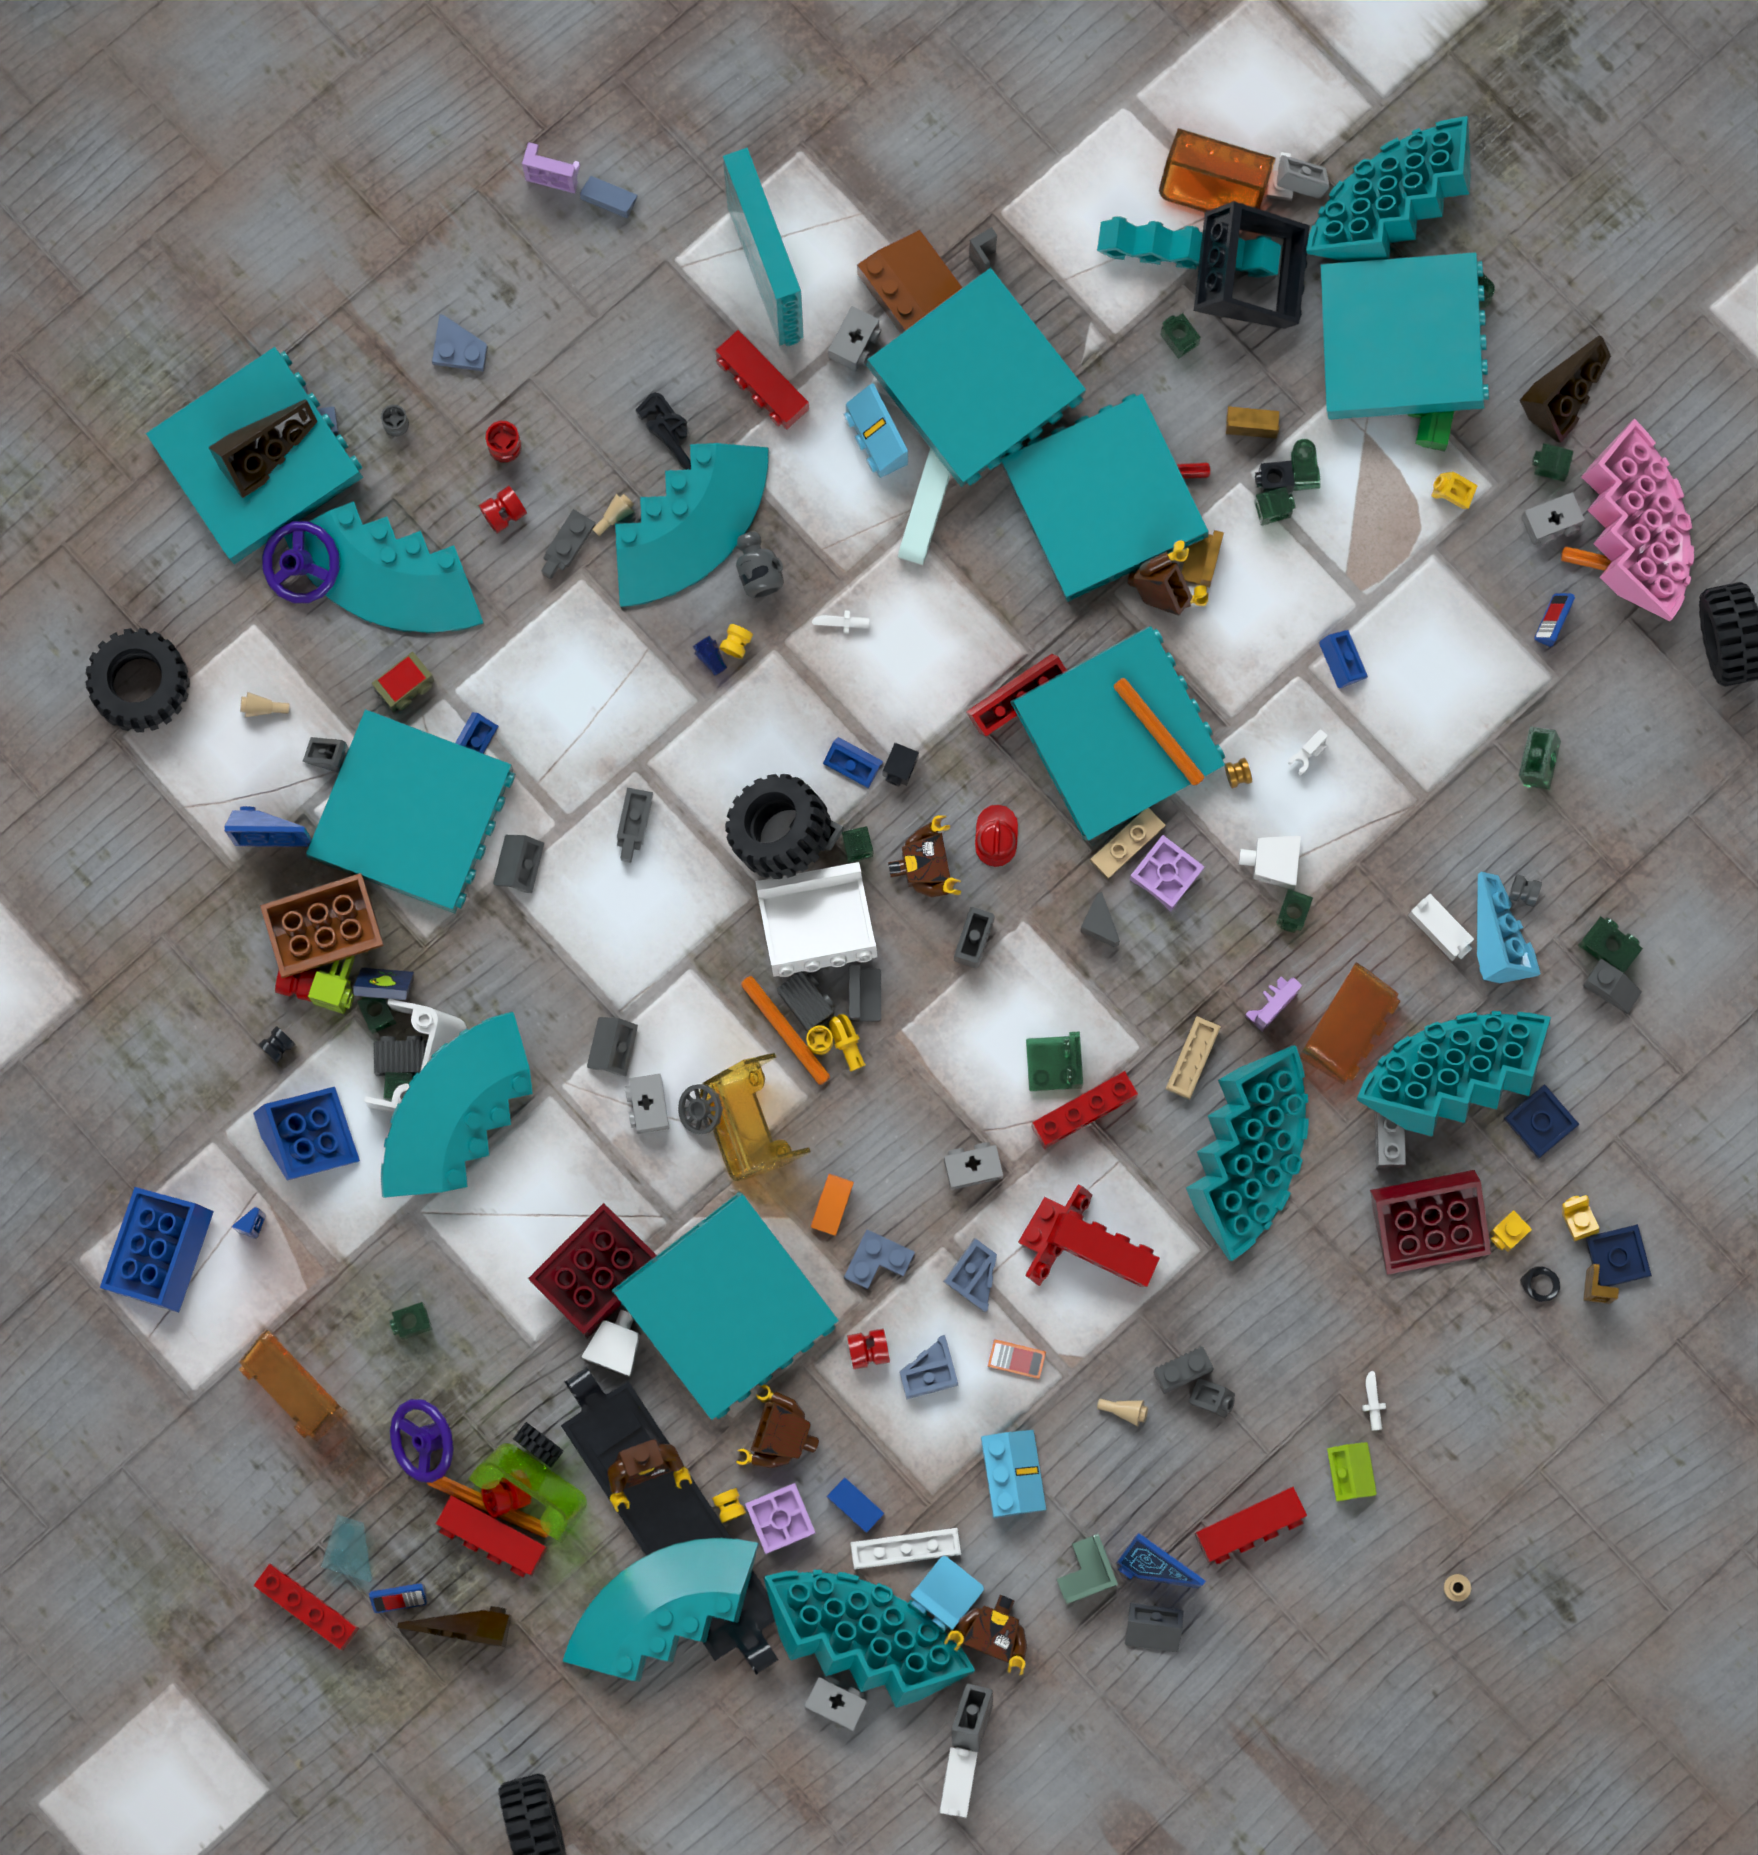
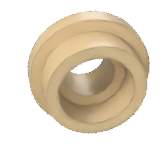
(1448, 1587)

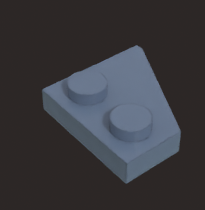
(458, 347)
(973, 1274)
(930, 1371)

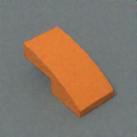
(832, 1204)

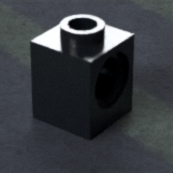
(1282, 469)
(900, 765)

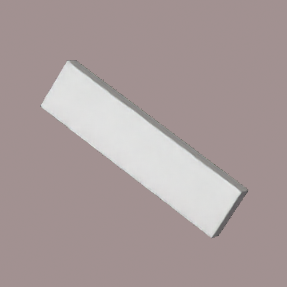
(905, 1548)

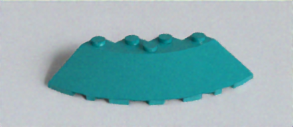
(1393, 192)
(692, 525)
(392, 578)
(1456, 1066)
(452, 1107)
(1254, 1150)
(659, 1601)
(864, 1631)

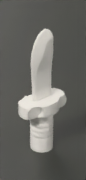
(845, 621)
(1374, 1406)

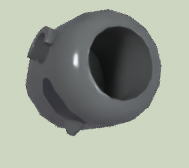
(758, 567)

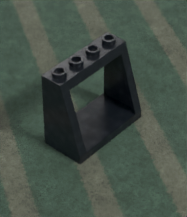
(1219, 257)

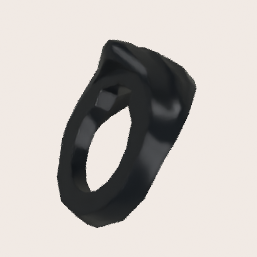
(1526, 1279)

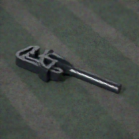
(666, 427)

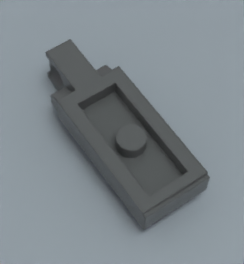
(567, 543)
(633, 822)

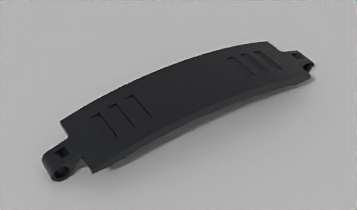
(658, 1509)

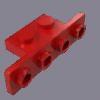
(1039, 1229)

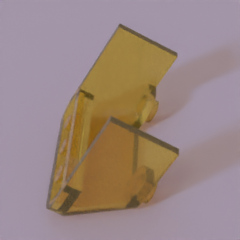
(743, 1128)

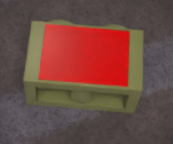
(403, 682)

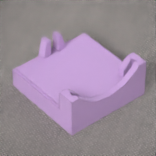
(549, 171)
(1166, 872)
(1284, 995)
(780, 1518)

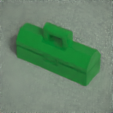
(1434, 429)

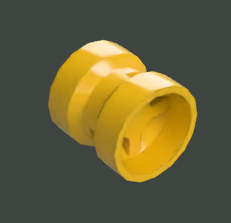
(735, 641)
(818, 1036)
(731, 1511)

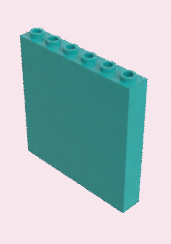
(763, 247)
(1403, 336)
(976, 378)
(304, 482)
(1104, 496)
(1097, 745)
(411, 811)
(726, 1306)

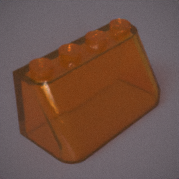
(1211, 173)
(1350, 1024)

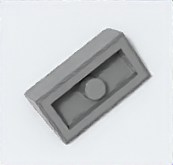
(1302, 177)

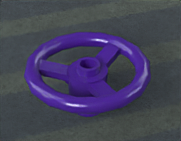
(300, 562)
(424, 1439)

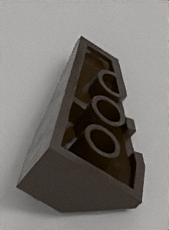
(1558, 395)
(256, 449)
(475, 1626)

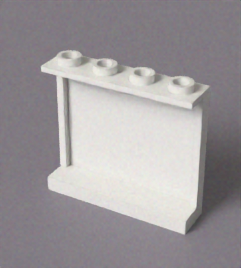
(816, 920)

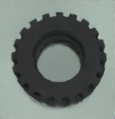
(1730, 632)
(122, 650)
(760, 804)
(531, 1817)

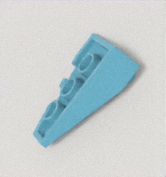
(1500, 944)

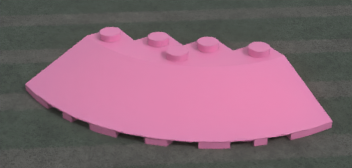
(1643, 523)

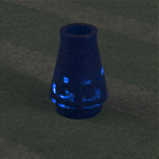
(710, 655)

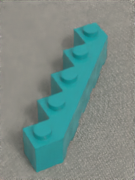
(1157, 244)

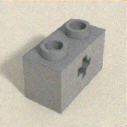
(855, 324)
(1562, 509)
(651, 1088)
(1389, 1143)
(987, 1171)
(845, 1716)

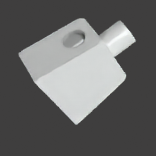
(1274, 860)
(614, 1345)

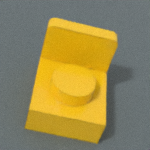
(1454, 489)
(1579, 1217)
(1509, 1232)

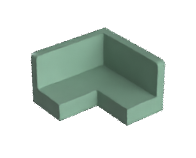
(1094, 1573)

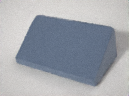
(608, 196)

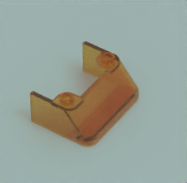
(291, 1386)

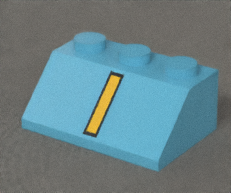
(876, 432)
(1013, 1473)

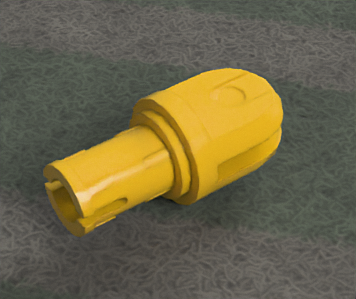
(846, 1040)

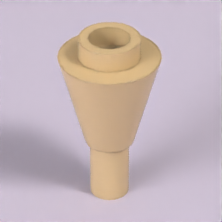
(617, 510)
(256, 705)
(1128, 1410)

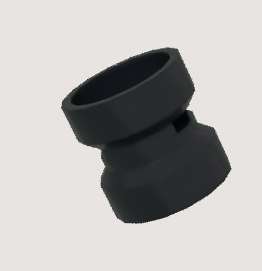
(276, 1044)

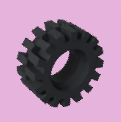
(538, 1444)

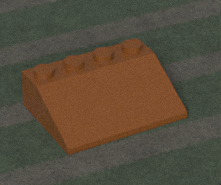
(908, 279)
(322, 925)

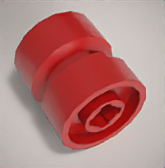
(503, 441)
(507, 501)
(296, 984)
(860, 1351)
(504, 1498)

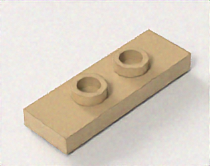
(1127, 843)
(1193, 1057)

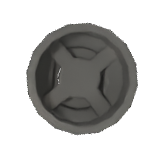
(392, 415)
(1525, 890)

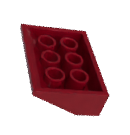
(1431, 1221)
(588, 1268)

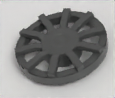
(700, 1109)

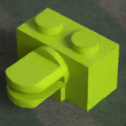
(332, 990)

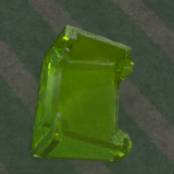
(562, 1499)

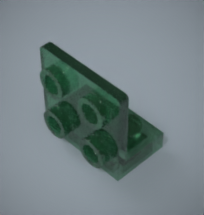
(1054, 1063)

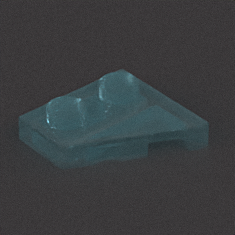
(348, 1549)

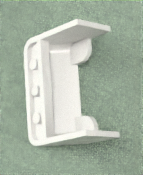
(441, 1029)

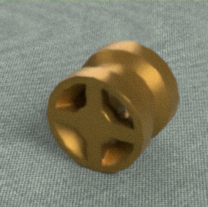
(1238, 773)

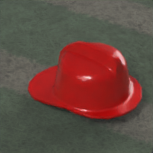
(996, 835)

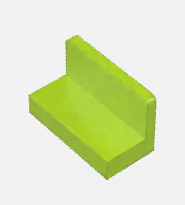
(1351, 1471)

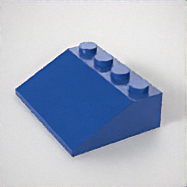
(157, 1249)

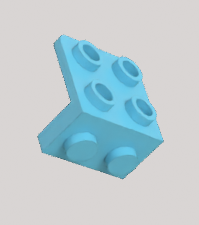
(946, 1593)

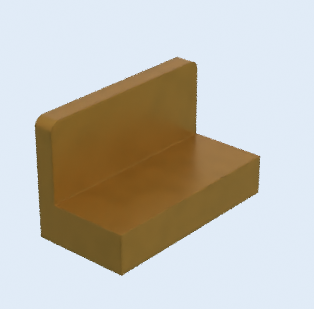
(1252, 422)
(1202, 560)
(1597, 1293)

